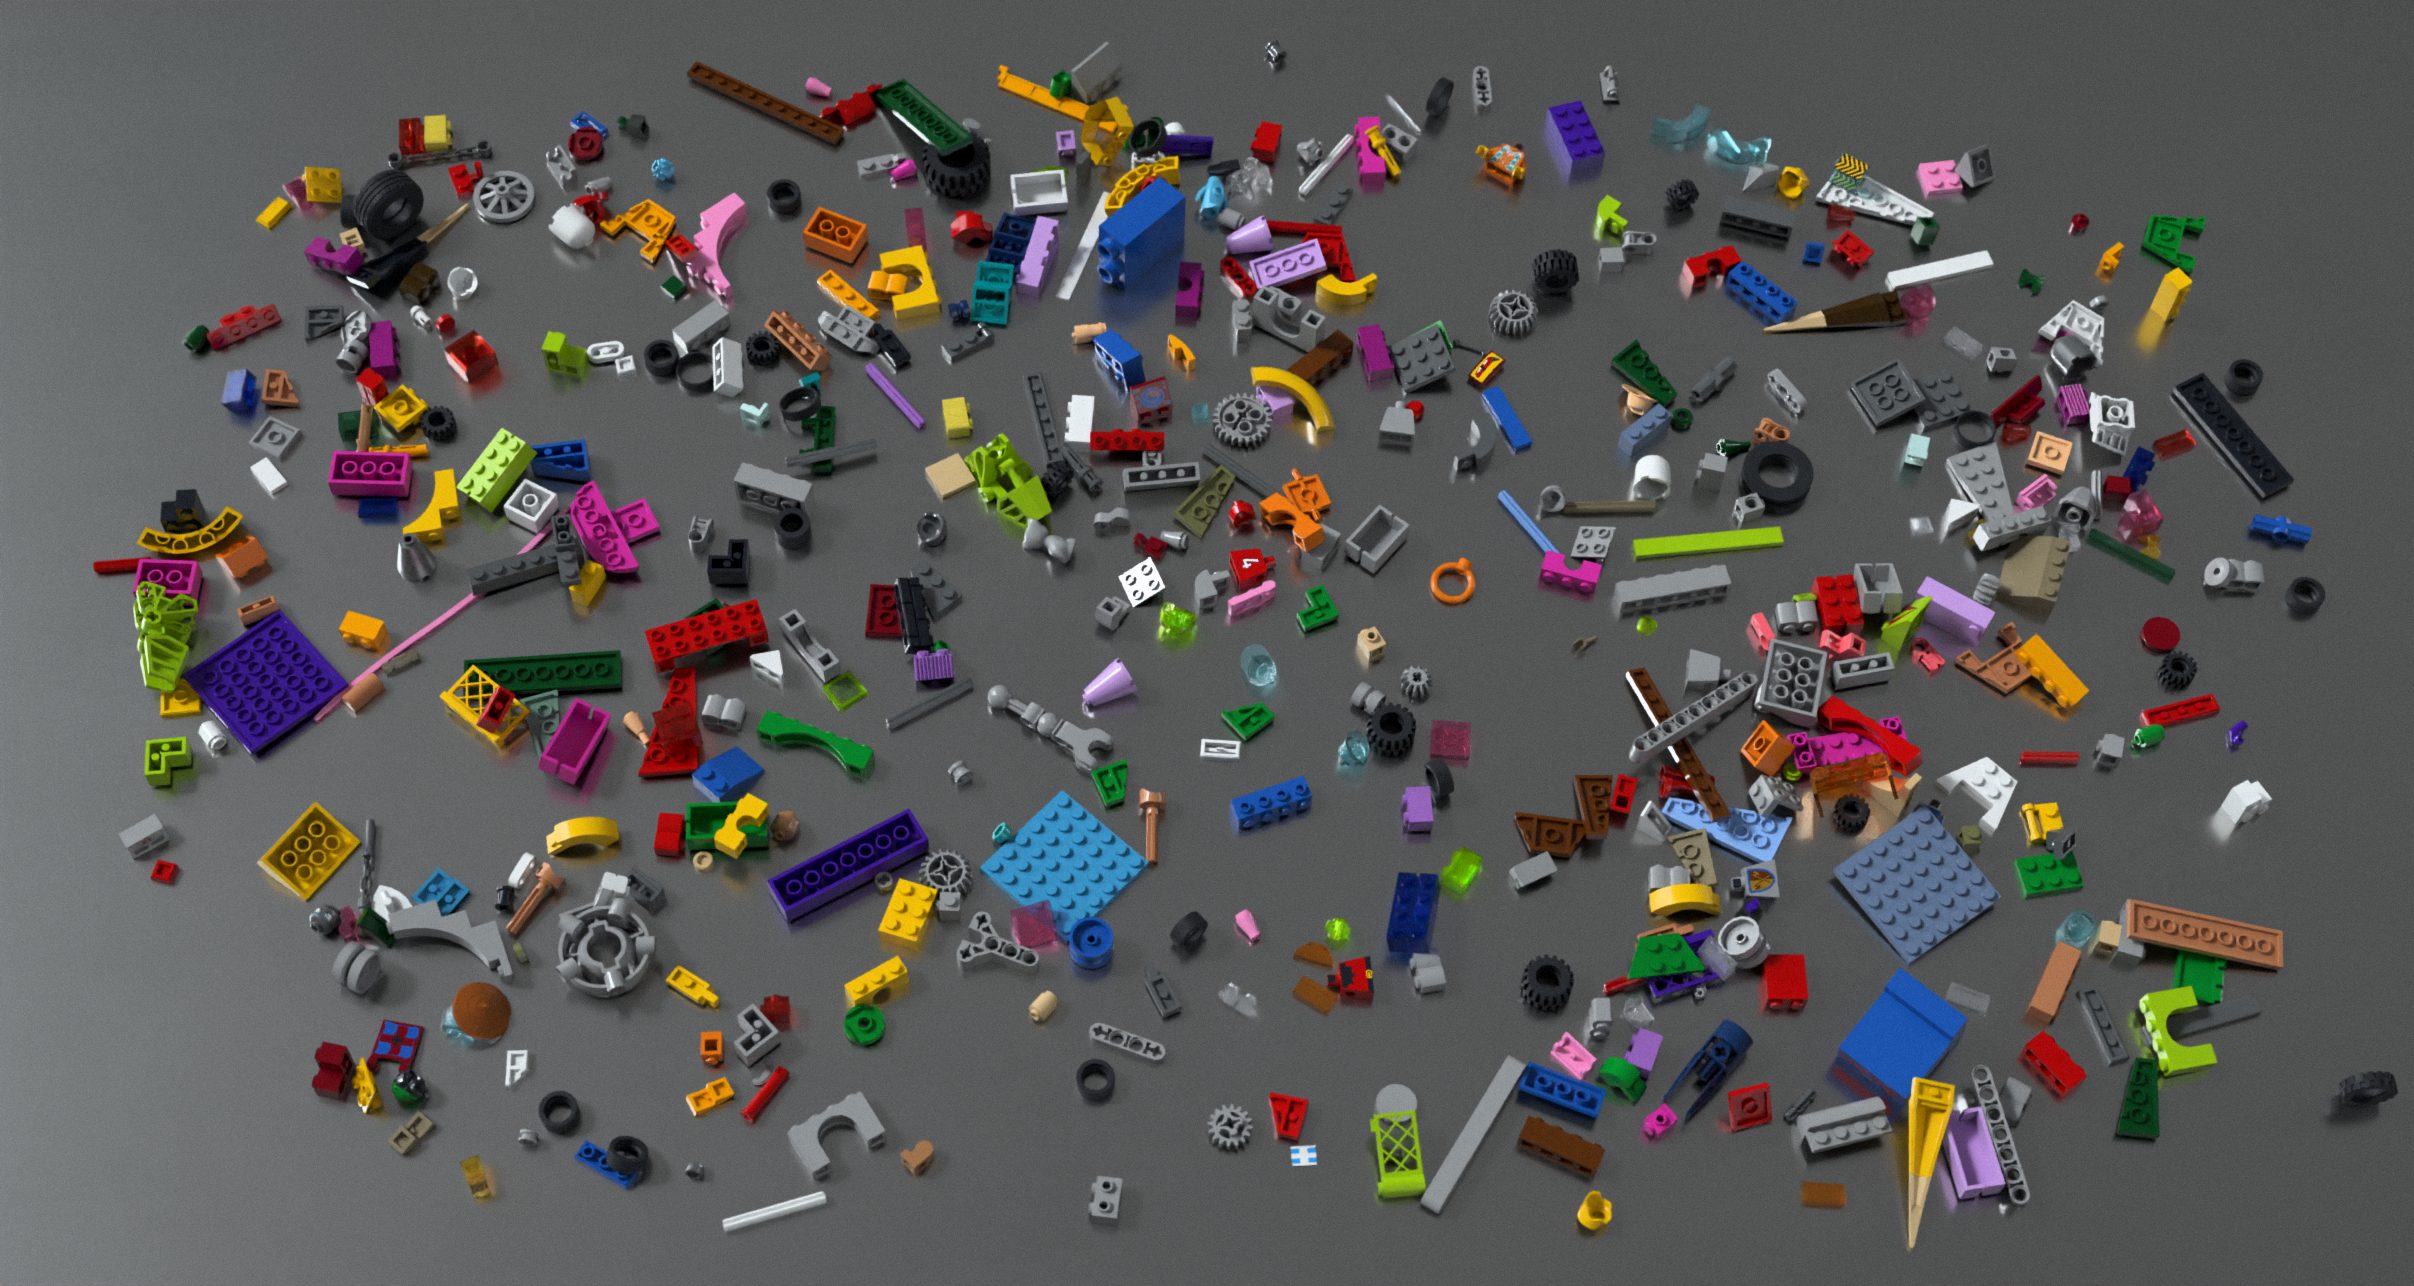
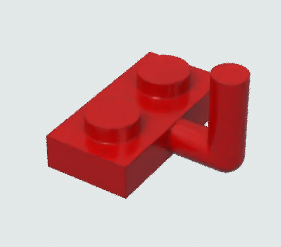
(463, 181)

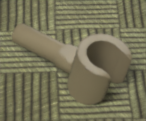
(1581, 643)

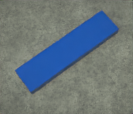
(1507, 418)

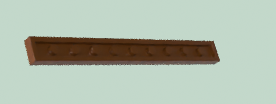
(765, 102)
(1681, 750)

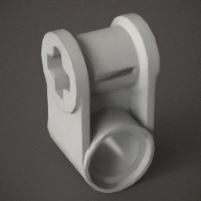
(1641, 243)
(700, 534)

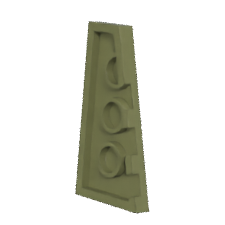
(1203, 503)

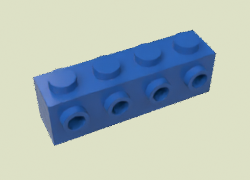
(1761, 292)
(1271, 802)

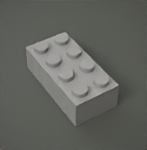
(772, 490)

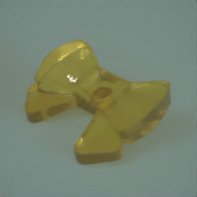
(2152, 550)

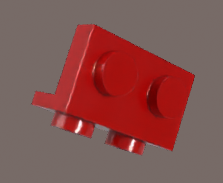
(1853, 249)

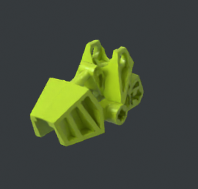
(1021, 503)
(161, 626)

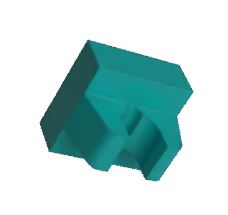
(813, 378)

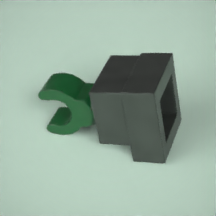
(635, 124)

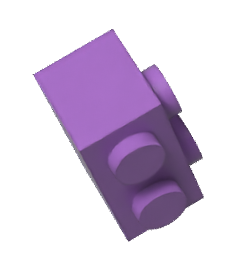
(1418, 808)
(1644, 1051)

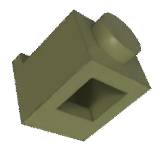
(1969, 839)

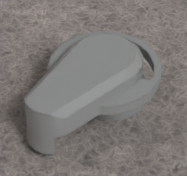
(973, 126)

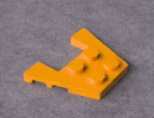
(647, 220)

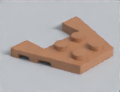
(2004, 668)

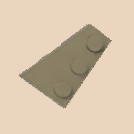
(1696, 855)

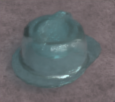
(1258, 665)
(1354, 749)
(2077, 928)

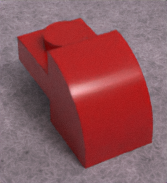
(1623, 794)

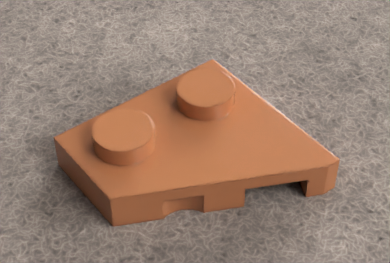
(278, 389)

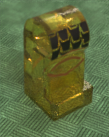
(475, 1177)

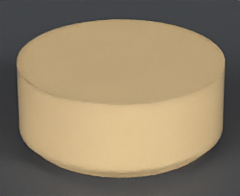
(703, 861)

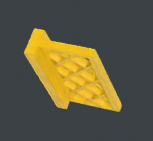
(470, 715)

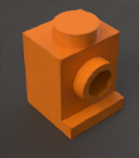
(712, 1041)

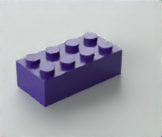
(1575, 137)

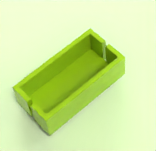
(496, 470)

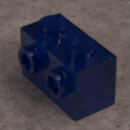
(239, 390)
(2138, 466)

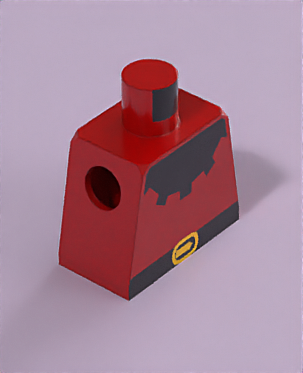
(1353, 979)

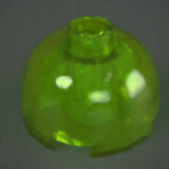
(1176, 619)

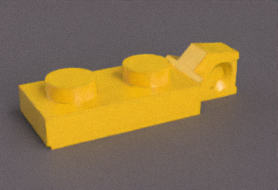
(692, 987)

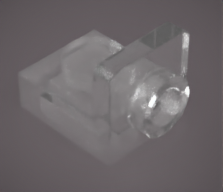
(1637, 1013)

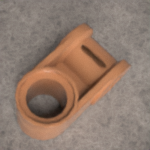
(1771, 432)

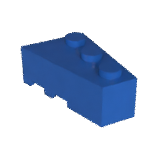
(1120, 357)
(562, 460)

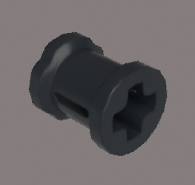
(504, 900)

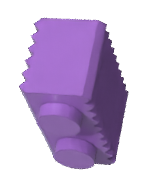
(933, 665)

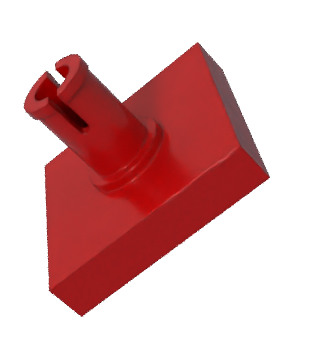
(1750, 1106)

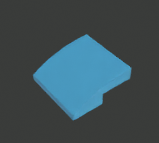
(443, 889)

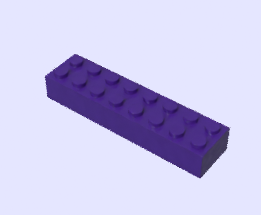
(848, 865)

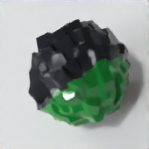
(408, 1086)

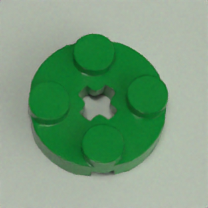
(867, 1035)

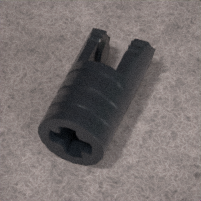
(1224, 168)

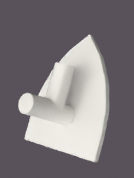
(388, 900)

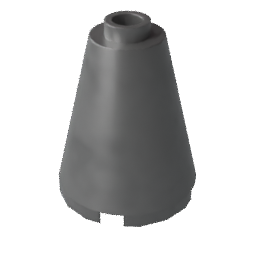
(414, 558)

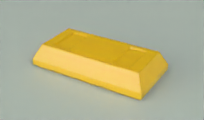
(274, 212)

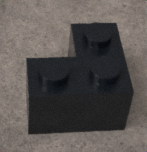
(184, 513)
(731, 567)

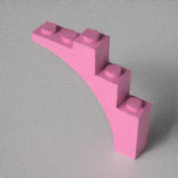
(715, 225)

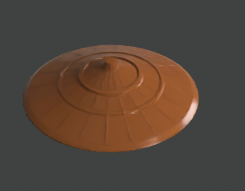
(481, 1011)

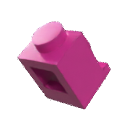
(1667, 1118)

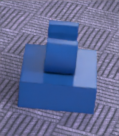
(1813, 252)

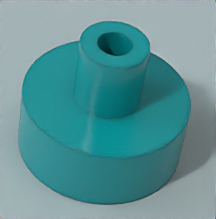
(1002, 833)

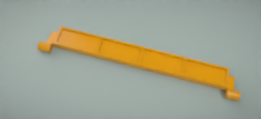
(1041, 96)

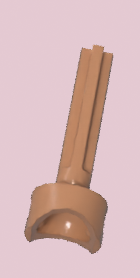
(1152, 803)
(546, 879)

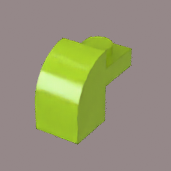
(1609, 217)

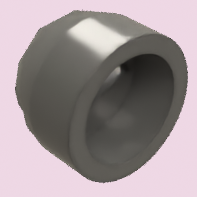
(694, 1170)

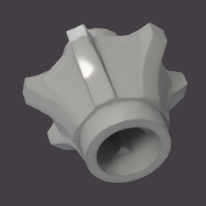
(1310, 151)

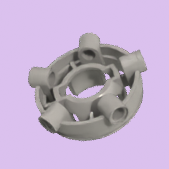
(596, 918)

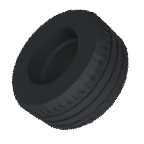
(388, 203)

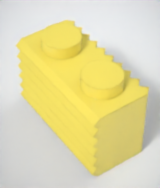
(436, 133)
(956, 417)

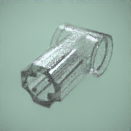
(1258, 171)

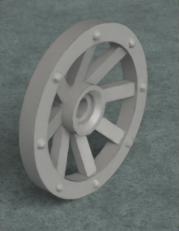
(503, 194)

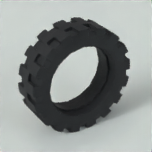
(2368, 1088)

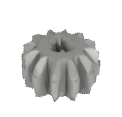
(1987, 589)
(1416, 681)

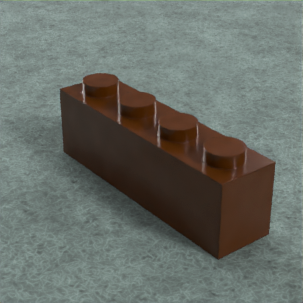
(1323, 358)
(1561, 1146)

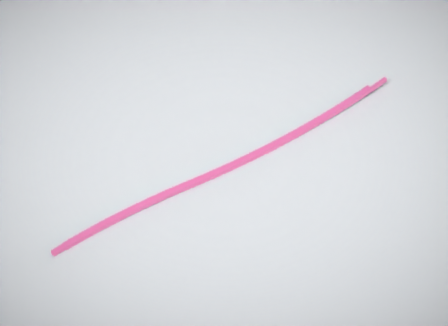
(429, 628)

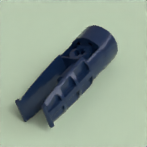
(1732, 1043)

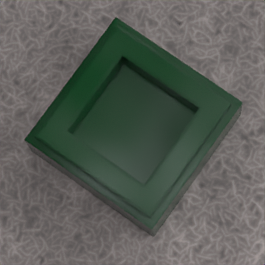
(673, 287)

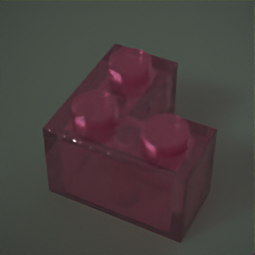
(2141, 516)

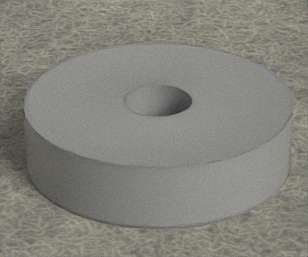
(2219, 572)

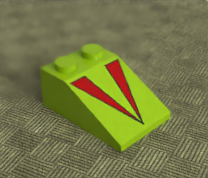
(1906, 623)

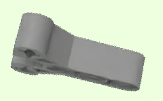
(981, 954)

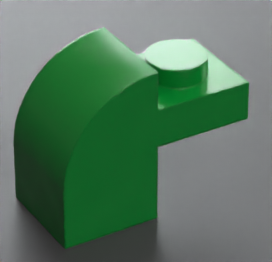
(1623, 1074)

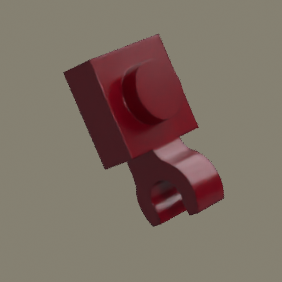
(1152, 548)

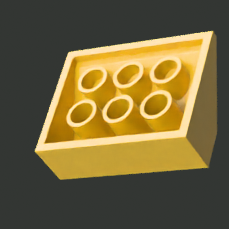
(309, 851)

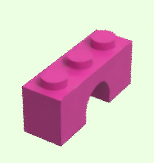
(1583, 578)

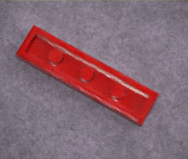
(2181, 711)

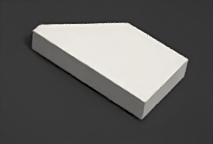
(516, 1066)

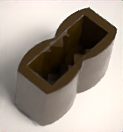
(419, 283)

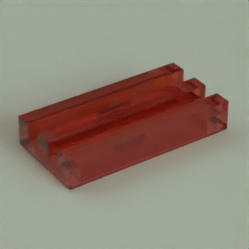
(2163, 449)

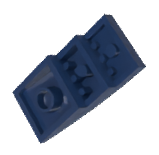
(1011, 241)

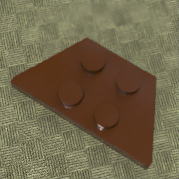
(1550, 833)

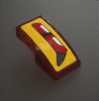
(1486, 368)

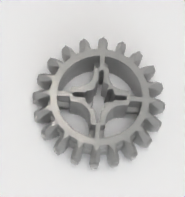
(1523, 316)
(961, 869)

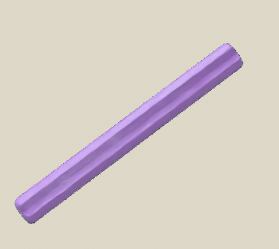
(895, 395)

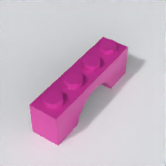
(1372, 166)

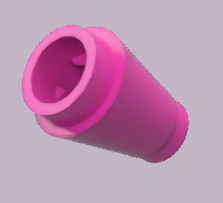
(904, 170)

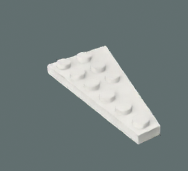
(1874, 200)

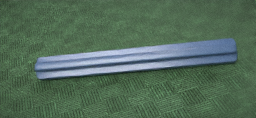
(1527, 522)

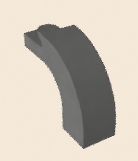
(1486, 434)

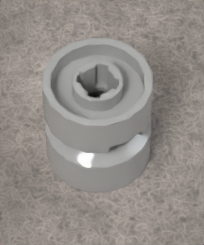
(352, 356)
(1367, 698)

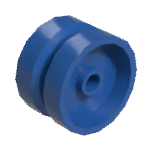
(1091, 942)

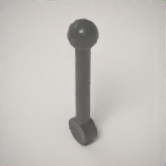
(1456, 342)

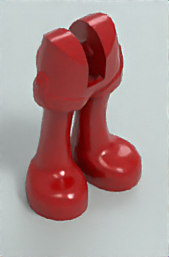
(1669, 784)

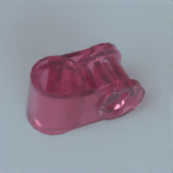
(297, 192)

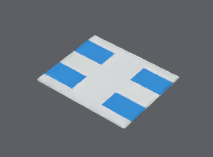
(1303, 1155)

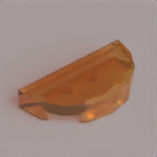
(1314, 953)

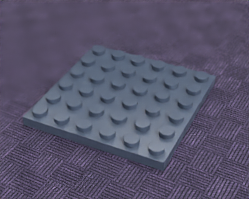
(1916, 884)

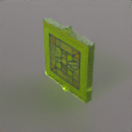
(844, 690)

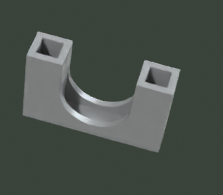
(1268, 317)
(851, 1111)

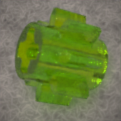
(1337, 929)

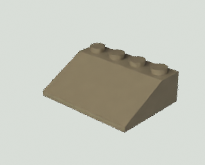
(2033, 571)

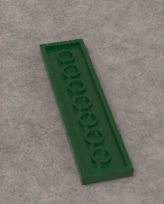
(923, 117)
(549, 672)

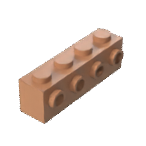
(798, 340)

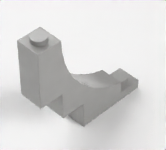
(427, 921)

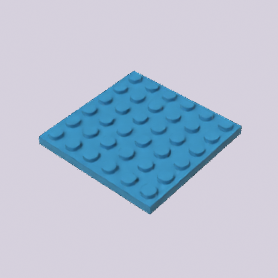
(1066, 860)

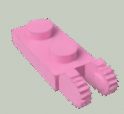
(1252, 598)

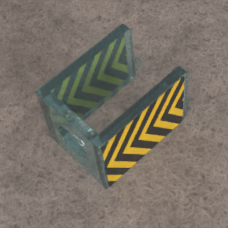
(1849, 173)

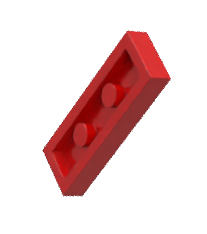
(682, 248)

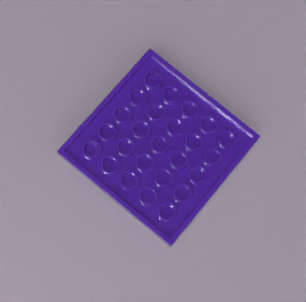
(265, 681)

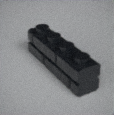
(912, 615)

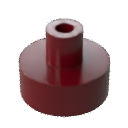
(2079, 222)

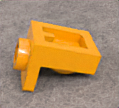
(2111, 257)

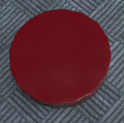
(585, 143)
(2160, 634)

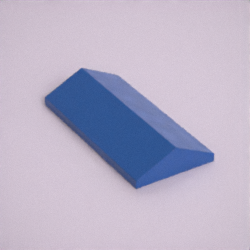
(1562, 1089)

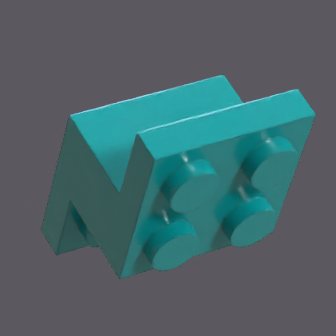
(992, 292)

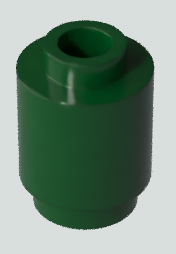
(196, 338)

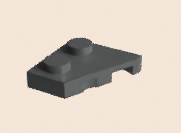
(322, 320)

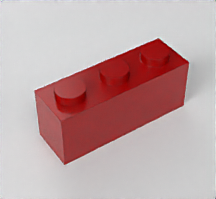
(2054, 1063)

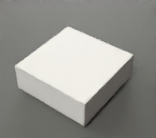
(625, 366)

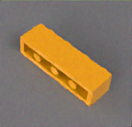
(2051, 672)

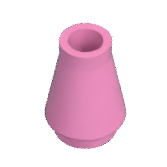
(817, 87)
(1248, 924)

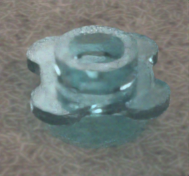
(1199, 407)

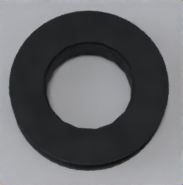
(1783, 454)

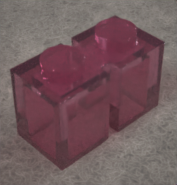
(915, 227)

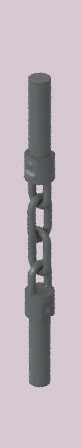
(368, 853)

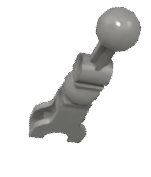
(1049, 725)

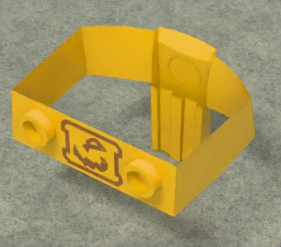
(1106, 111)

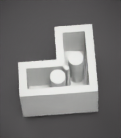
(2246, 801)

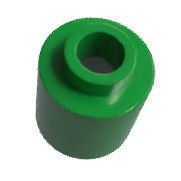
(2149, 735)

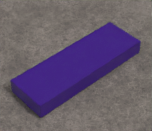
(1188, 145)

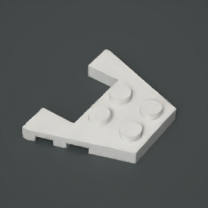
(2081, 322)
(1986, 782)

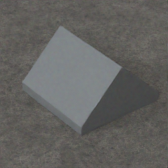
(1976, 166)

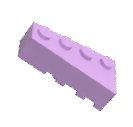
(1038, 257)

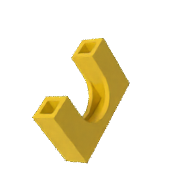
(912, 262)

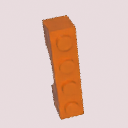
(1280, 511)

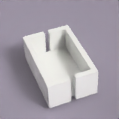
(1039, 192)

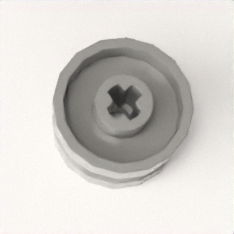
(1744, 942)
(356, 967)

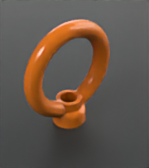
(1462, 567)

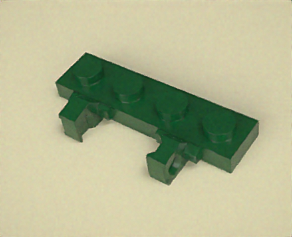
(823, 427)

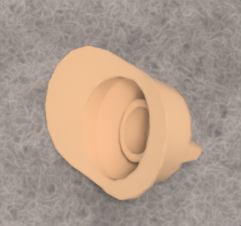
(1638, 401)

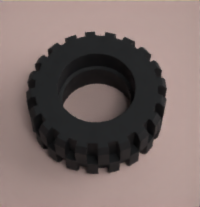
(958, 180)

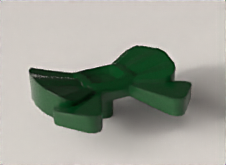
(2037, 281)

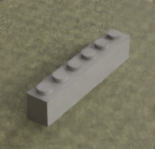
(1672, 588)

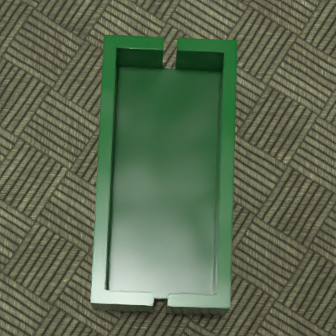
(707, 818)

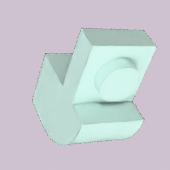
(1917, 449)

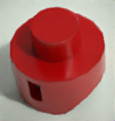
(1241, 513)

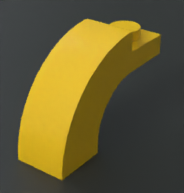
(1345, 293)

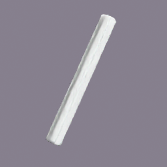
(1328, 162)
(774, 1211)

